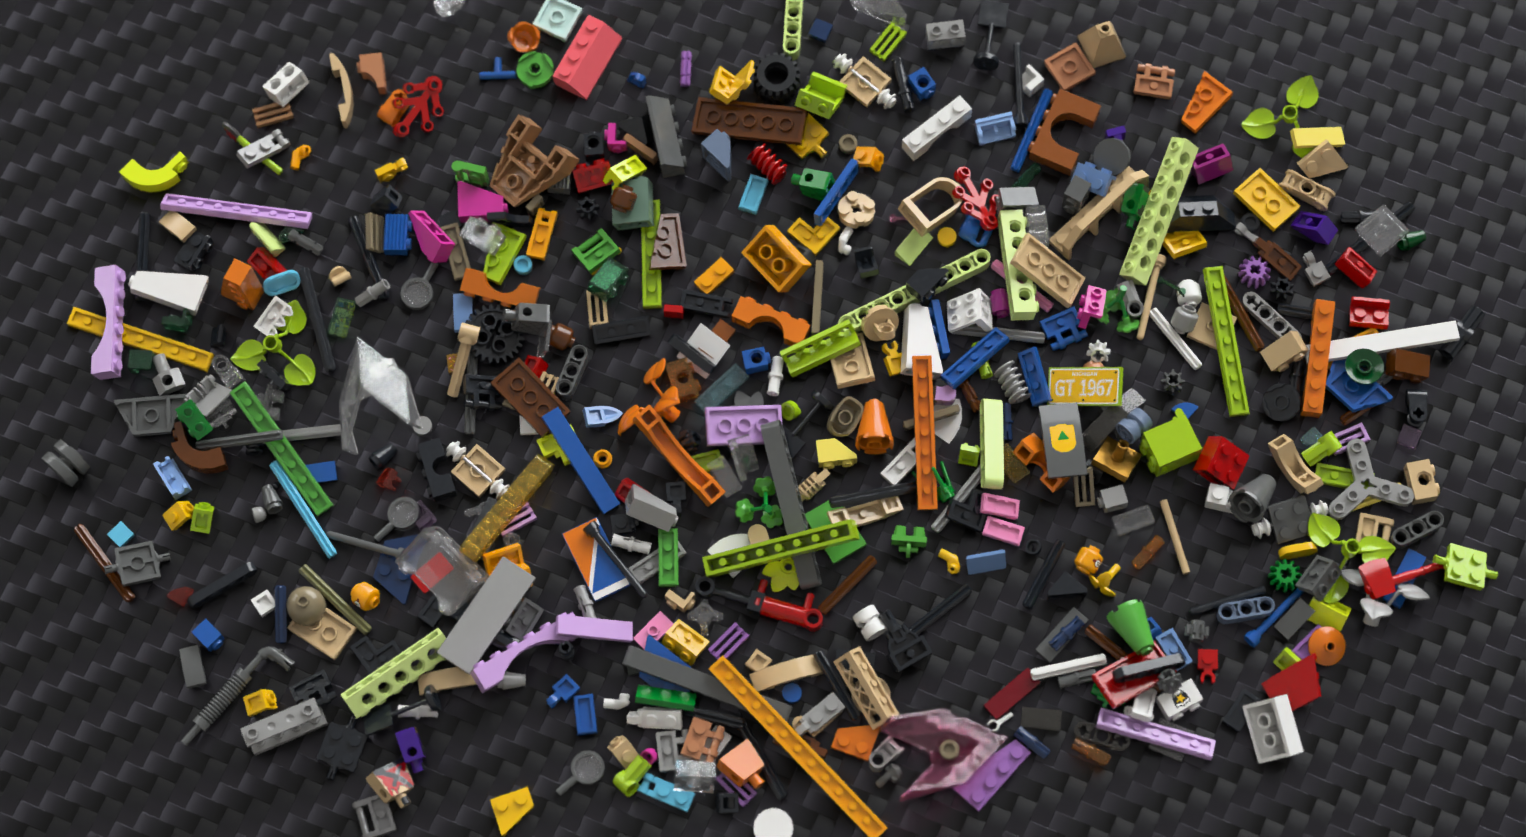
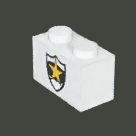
(1184, 699)

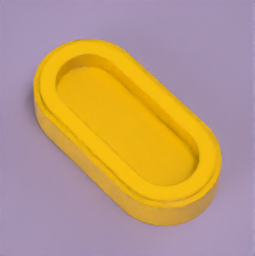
(1297, 550)

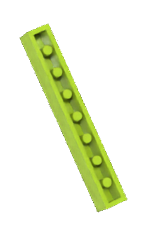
(781, 548)

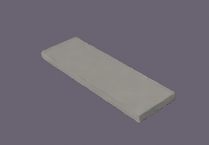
(486, 615)

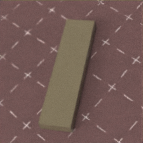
(817, 297)

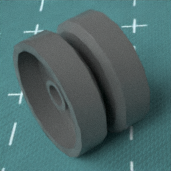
(68, 460)

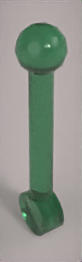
(1182, 291)

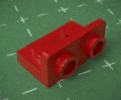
(592, 175)
(1369, 313)

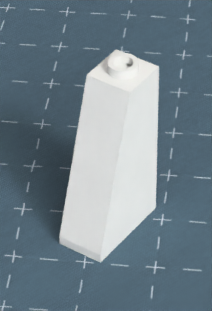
(170, 289)
(919, 339)

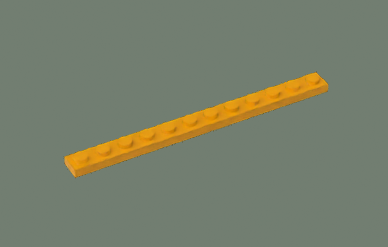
(797, 748)

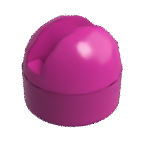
(644, 754)

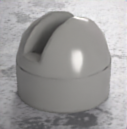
(259, 514)

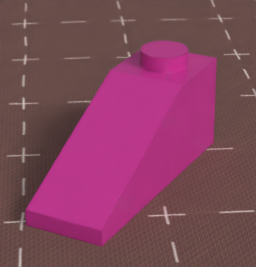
(431, 237)

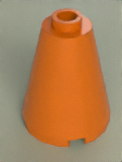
(874, 429)

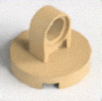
(880, 323)

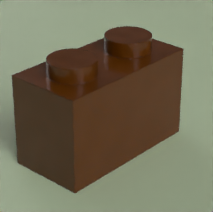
(1407, 365)

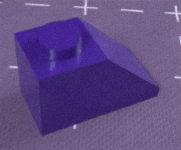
(1315, 227)

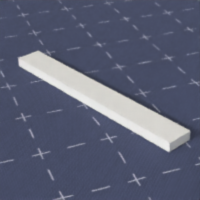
(1391, 340)

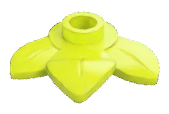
(780, 576)

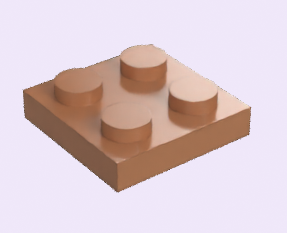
(1069, 67)

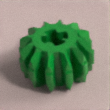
(1277, 572)

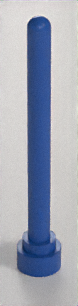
(1253, 637)

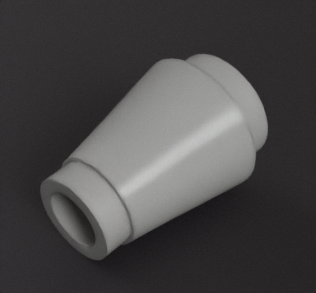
(512, 680)

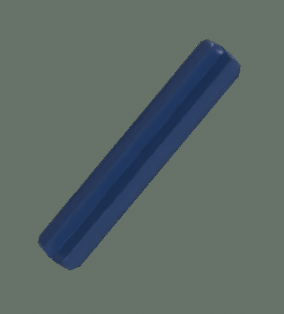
(280, 614)

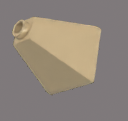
(1101, 44)

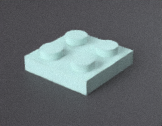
(557, 18)

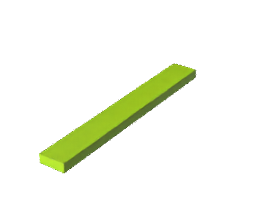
(1226, 341)

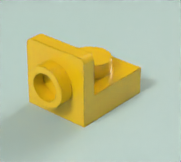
(260, 701)

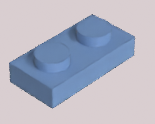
(1171, 644)

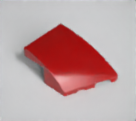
(1297, 681)

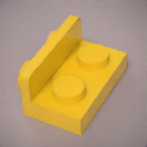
(684, 642)

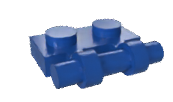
(1061, 323)

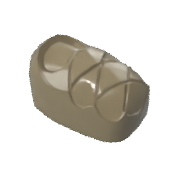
(845, 417)

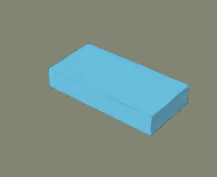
(753, 194)

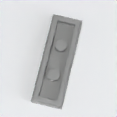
(649, 565)

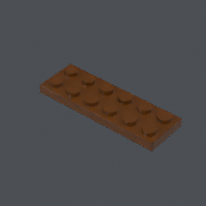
(750, 121)

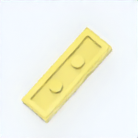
(1314, 136)

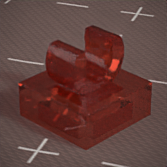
(387, 477)

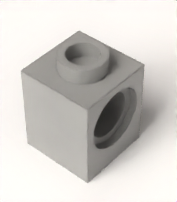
(1112, 499)

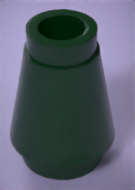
(1411, 240)

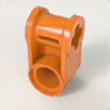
(388, 112)

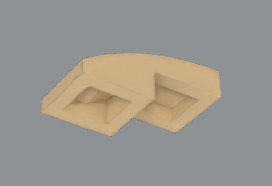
(177, 225)

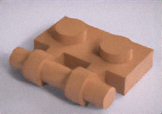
(1154, 86)
(696, 739)

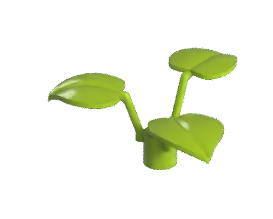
(1261, 121)
(300, 370)
(1325, 529)

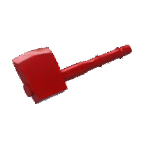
(1379, 580)

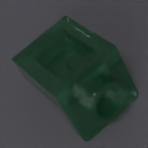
(174, 322)

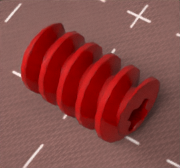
(768, 164)

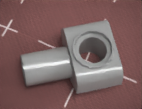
(165, 372)

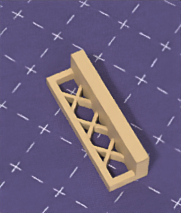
(869, 685)

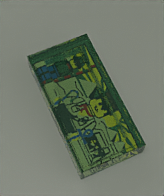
(341, 317)

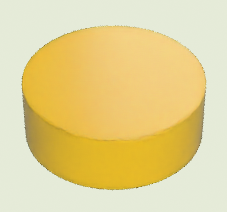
(946, 237)

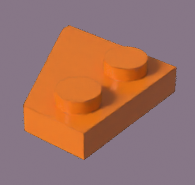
(856, 741)

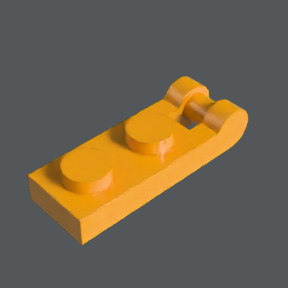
(541, 234)

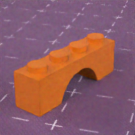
(476, 283)
(750, 313)

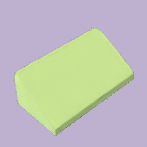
(267, 238)
(912, 247)

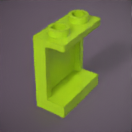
(821, 95)

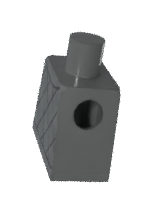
(528, 317)

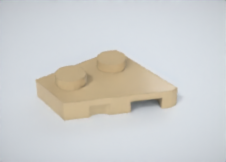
(1322, 161)

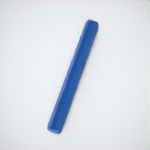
(1031, 130)

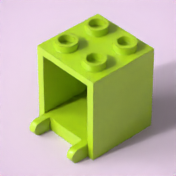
(1170, 445)

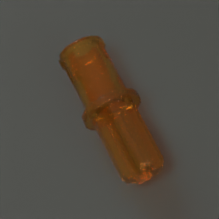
(1147, 552)
(1091, 752)

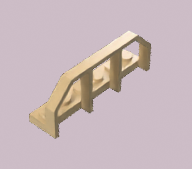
(1091, 213)

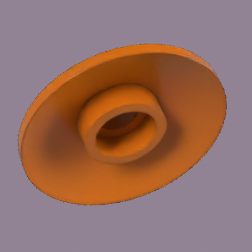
(1318, 644)

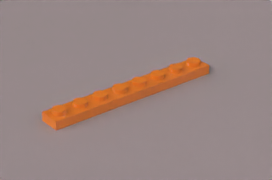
(924, 432)

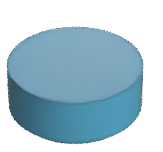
(523, 265)

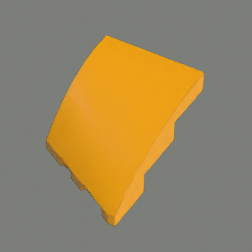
(511, 552)

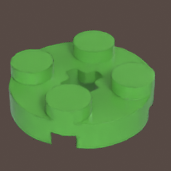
(538, 79)

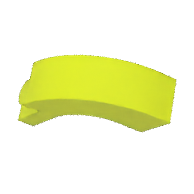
(154, 179)

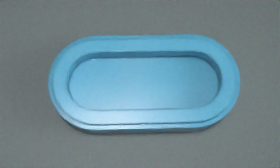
(281, 283)

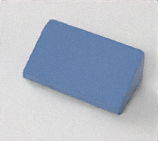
(986, 562)

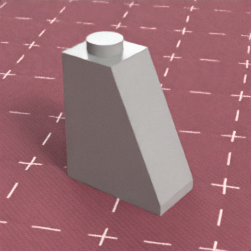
(650, 509)

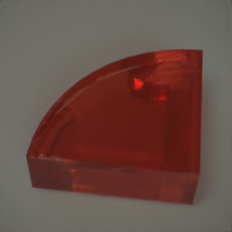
(180, 595)

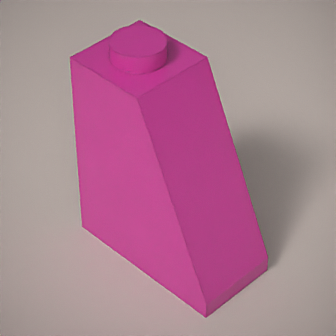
(477, 202)

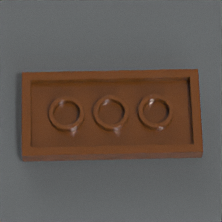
(528, 395)

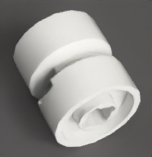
(870, 623)

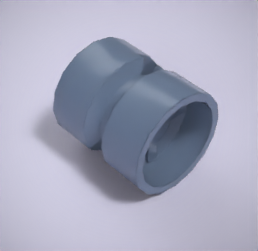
(1135, 424)

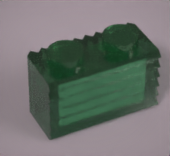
(608, 279)

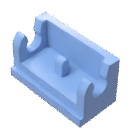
(995, 128)
(173, 477)

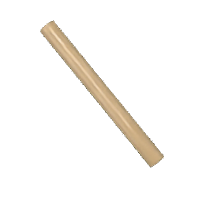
(1175, 537)

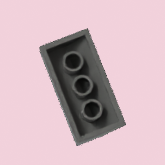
(665, 136)

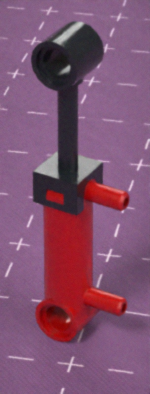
(760, 604)

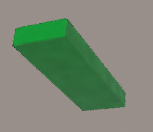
(665, 697)

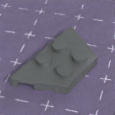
(150, 414)

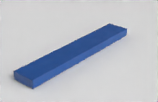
(580, 460)

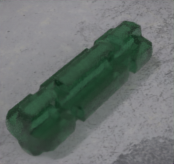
(1027, 176)

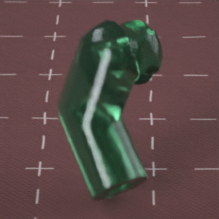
(283, 236)

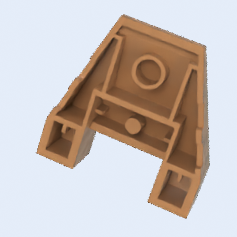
(524, 168)

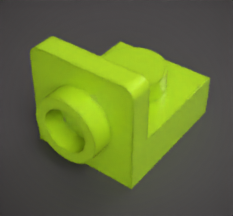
(202, 517)

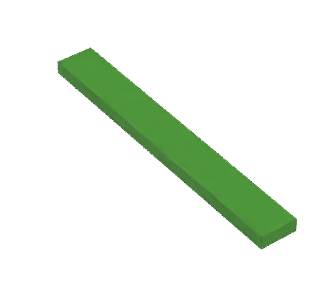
(282, 450)

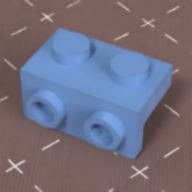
(1099, 179)

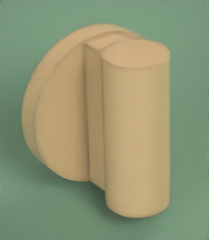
(339, 275)

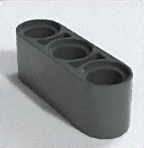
(572, 364)
(1422, 523)

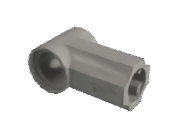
(1131, 298)

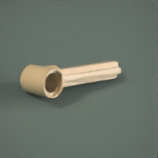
(467, 336)

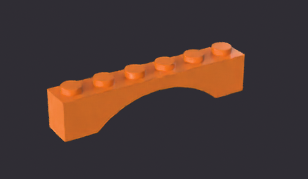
(1318, 358)
(693, 474)

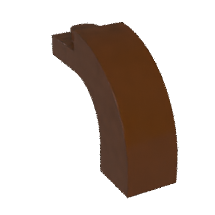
(201, 461)

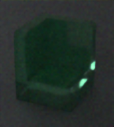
(140, 360)

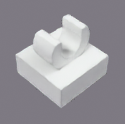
(264, 603)

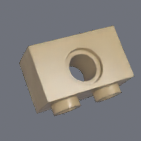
(1424, 470)

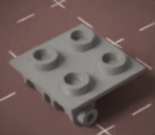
(209, 396)

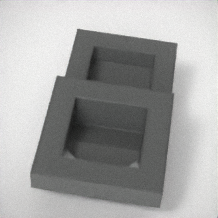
(192, 666)

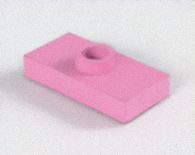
(999, 506)
(1003, 531)
(656, 628)

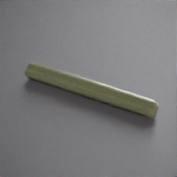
(335, 599)

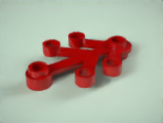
(420, 104)
(987, 217)

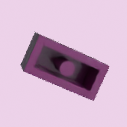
(1211, 164)

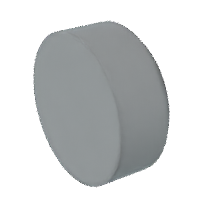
(427, 427)

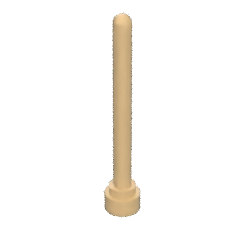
(1160, 262)

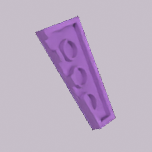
(992, 775)

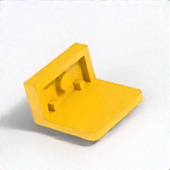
(727, 86)

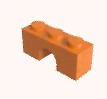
(1032, 451)

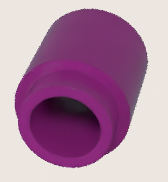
(999, 303)

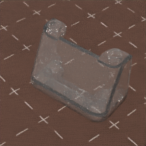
(442, 568)

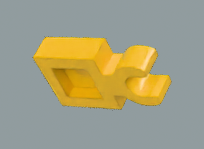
(390, 170)
(893, 359)

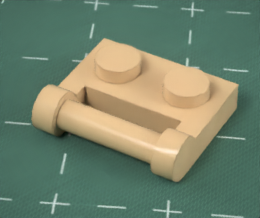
(1369, 524)

